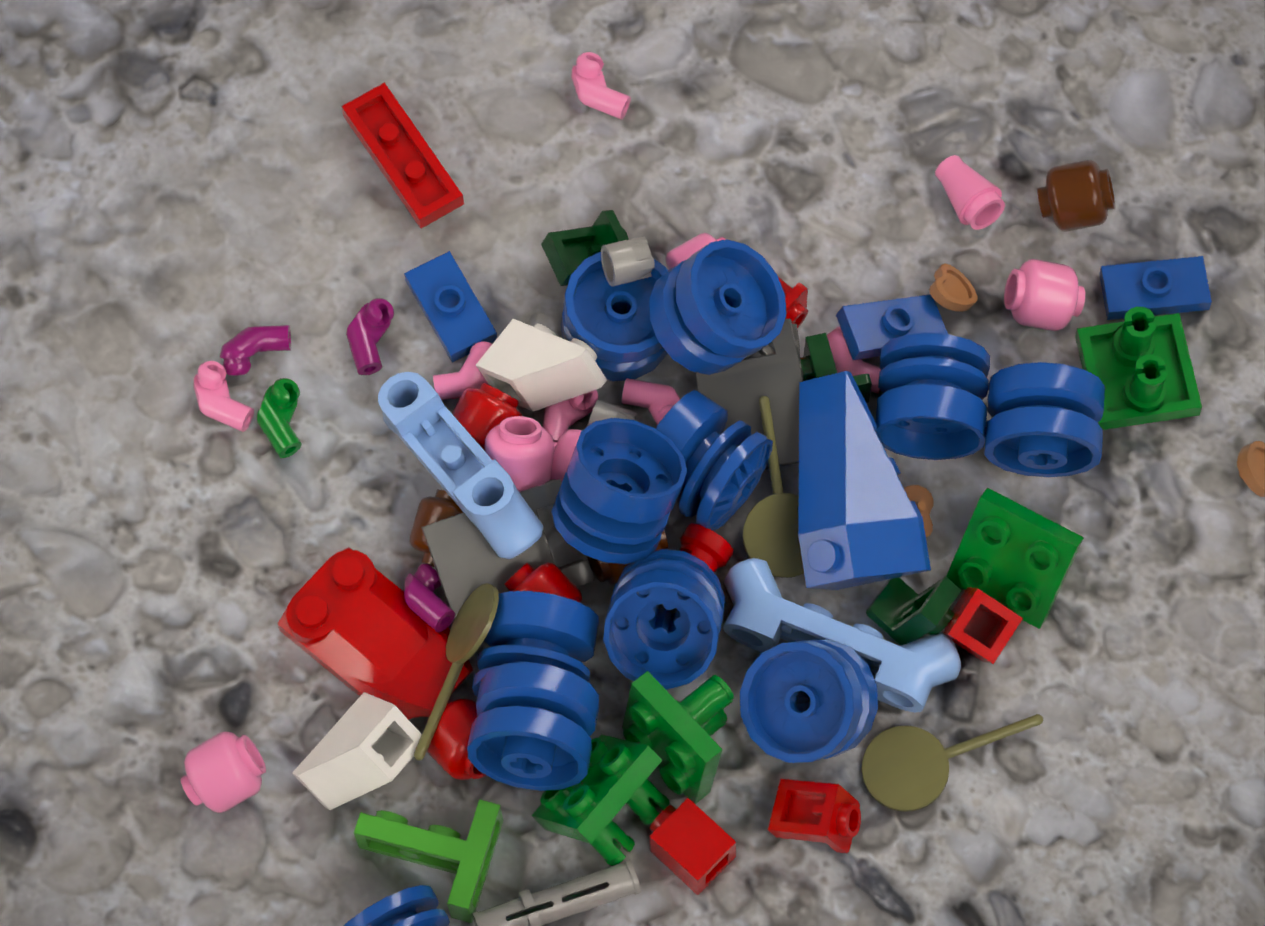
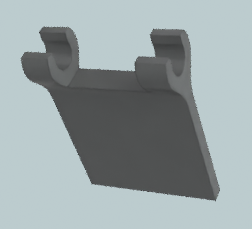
(768, 376)
(468, 561)

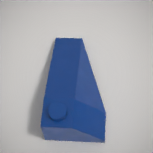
(851, 502)

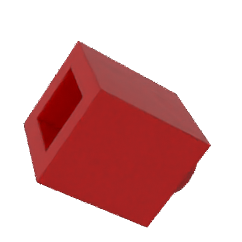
(981, 625)
(691, 845)

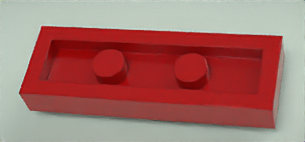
(402, 155)

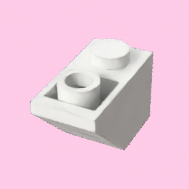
(540, 366)
(359, 752)

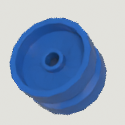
(717, 307)
(613, 320)
(1044, 420)
(813, 671)
(533, 726)

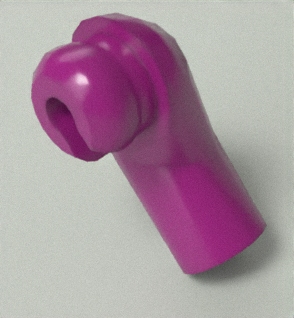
(366, 331)
(249, 342)
(422, 600)

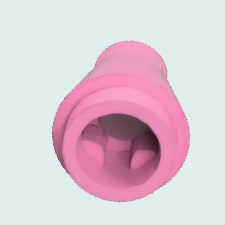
(971, 195)

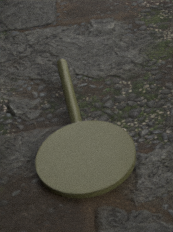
(773, 522)
(463, 641)
(910, 767)

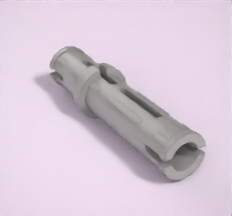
(619, 880)

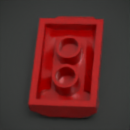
(368, 635)

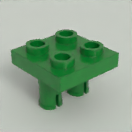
(1142, 368)
(1014, 556)
(679, 731)
(614, 778)

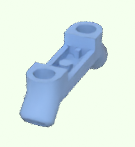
(459, 464)
(901, 672)

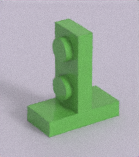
(439, 849)

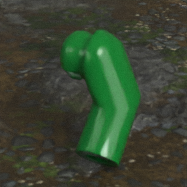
(276, 414)

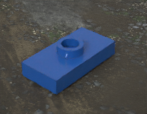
(1157, 285)
(450, 305)
(874, 324)

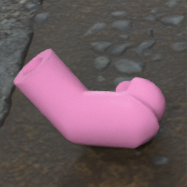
(592, 87)
(454, 384)
(654, 396)
(215, 400)
(566, 413)

